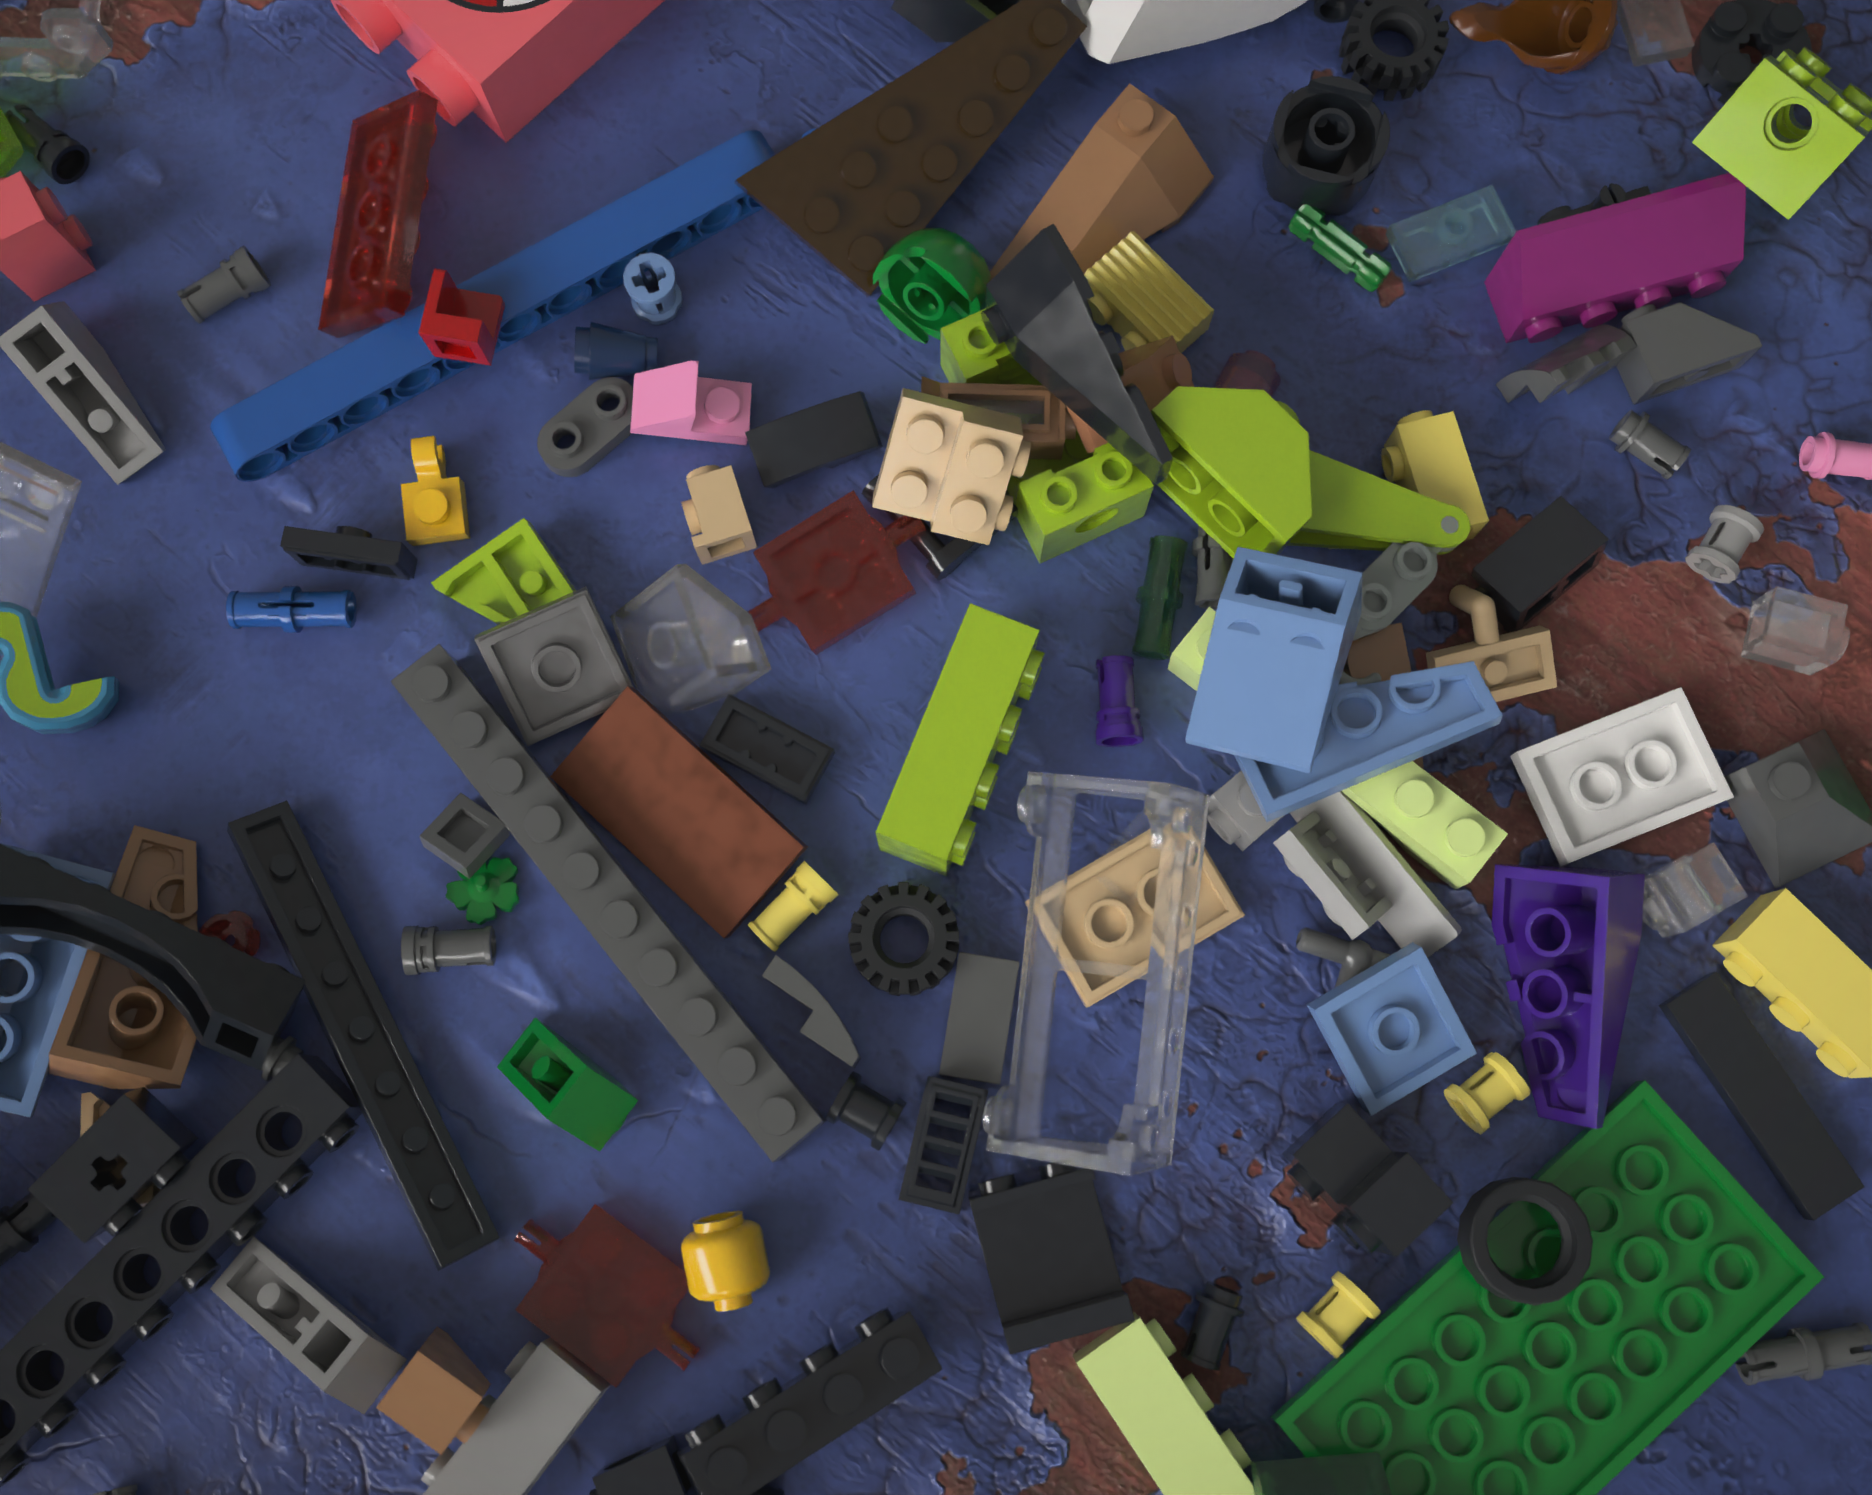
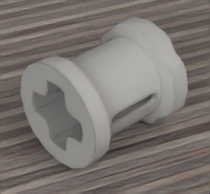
(1724, 543)

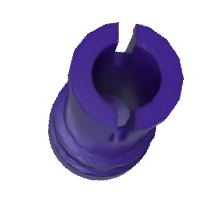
(1117, 713)

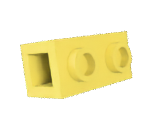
(1431, 459)

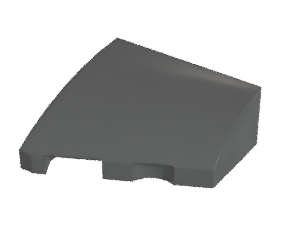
(1569, 364)

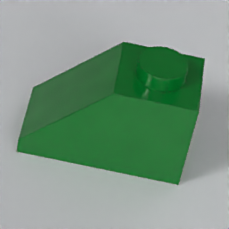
(567, 1085)

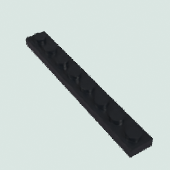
(363, 1035)

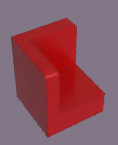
(460, 321)

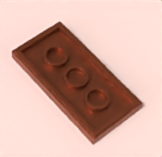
(678, 812)

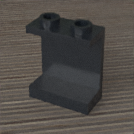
(1048, 1257)

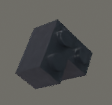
(1377, 1193)

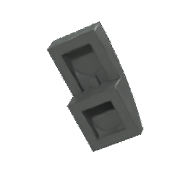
(824, 1023)

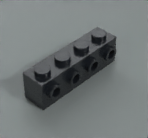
(811, 1409)

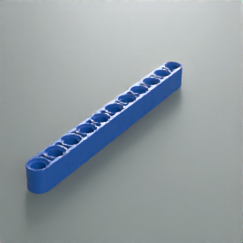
(537, 289)

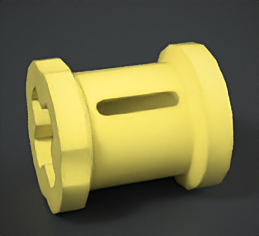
(1486, 1092)
(1338, 1314)

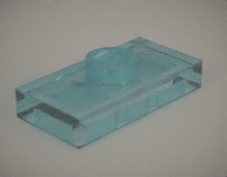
(1450, 233)

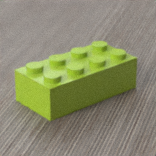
(957, 741)

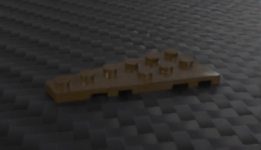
(910, 144)

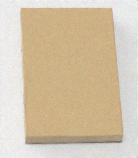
(1107, 931)

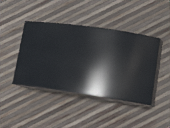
(813, 439)

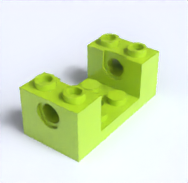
(1766, 145)
(1056, 500)

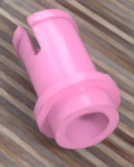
(1834, 456)

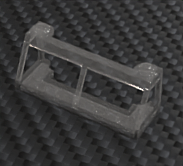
(1148, 1124)

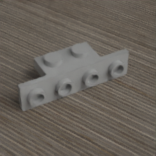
(1363, 875)

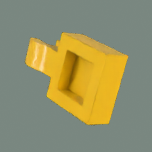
(435, 504)

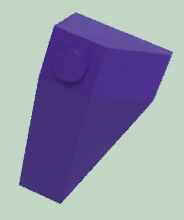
(1571, 969)

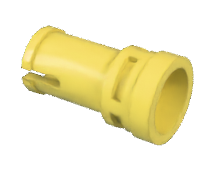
(804, 895)

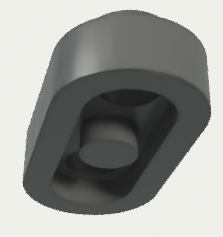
(595, 429)

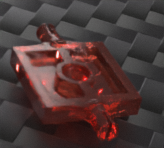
(834, 572)
(605, 1295)

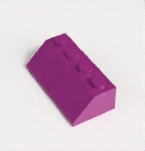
(1619, 259)

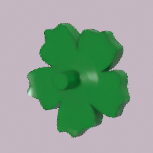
(485, 890)

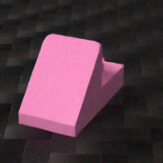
(691, 407)

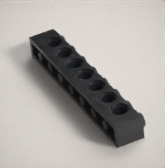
(163, 1231)

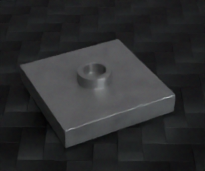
(554, 665)

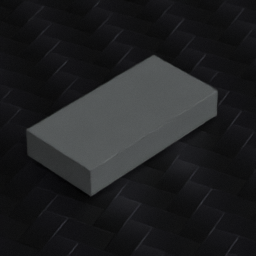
(979, 1018)

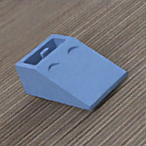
(1275, 658)

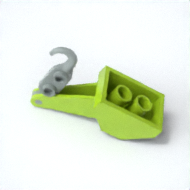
(1257, 486)

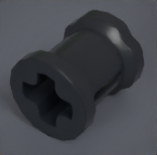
(865, 1110)

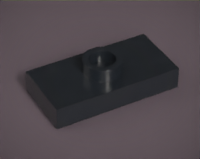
(349, 551)
(767, 749)

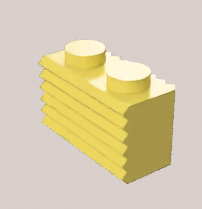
(1145, 297)

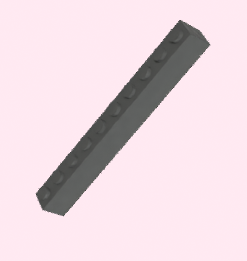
(609, 904)

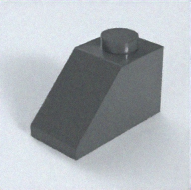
(1679, 349)

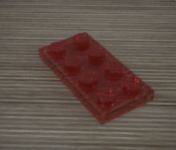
(379, 215)

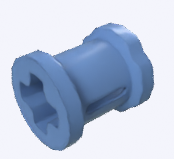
(661, 275)

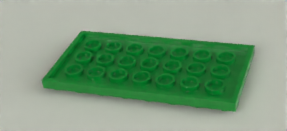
(1569, 1390)

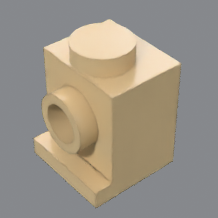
(717, 514)

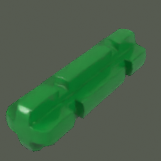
(1340, 247)

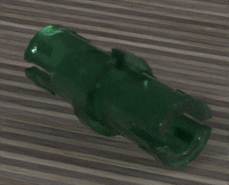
(1159, 597)

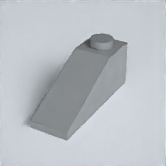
(83, 388)
(308, 1326)

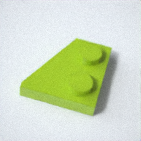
(506, 576)

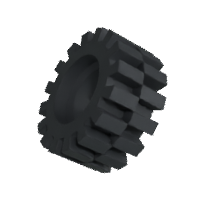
(1387, 71)
(904, 901)

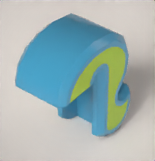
(28, 685)

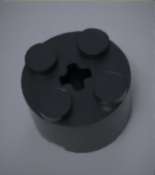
(1325, 145)

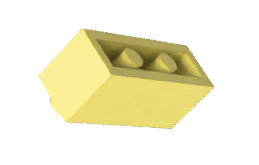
(1806, 976)

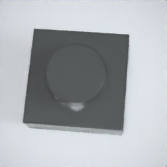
(464, 835)

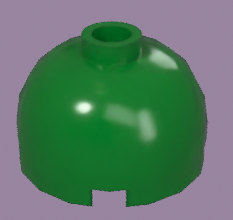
(931, 282)

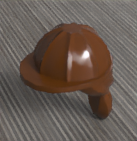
(1544, 33)

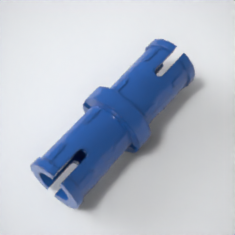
(291, 609)

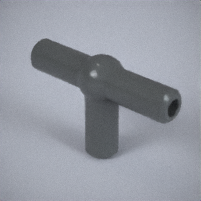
(1353, 954)

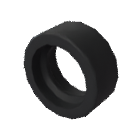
(1574, 1248)

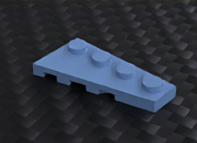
(1376, 731)

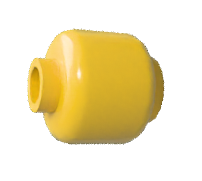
(725, 1260)

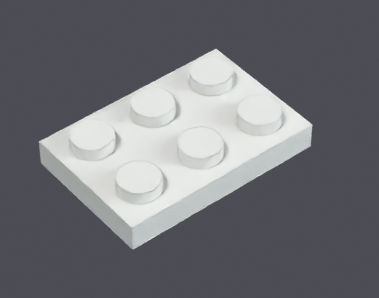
(1621, 776)

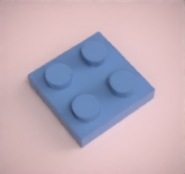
(1392, 1028)

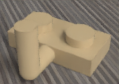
(1508, 662)

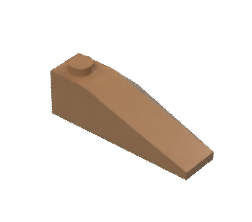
(1124, 177)
(116, 1022)

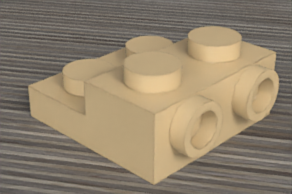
(951, 465)

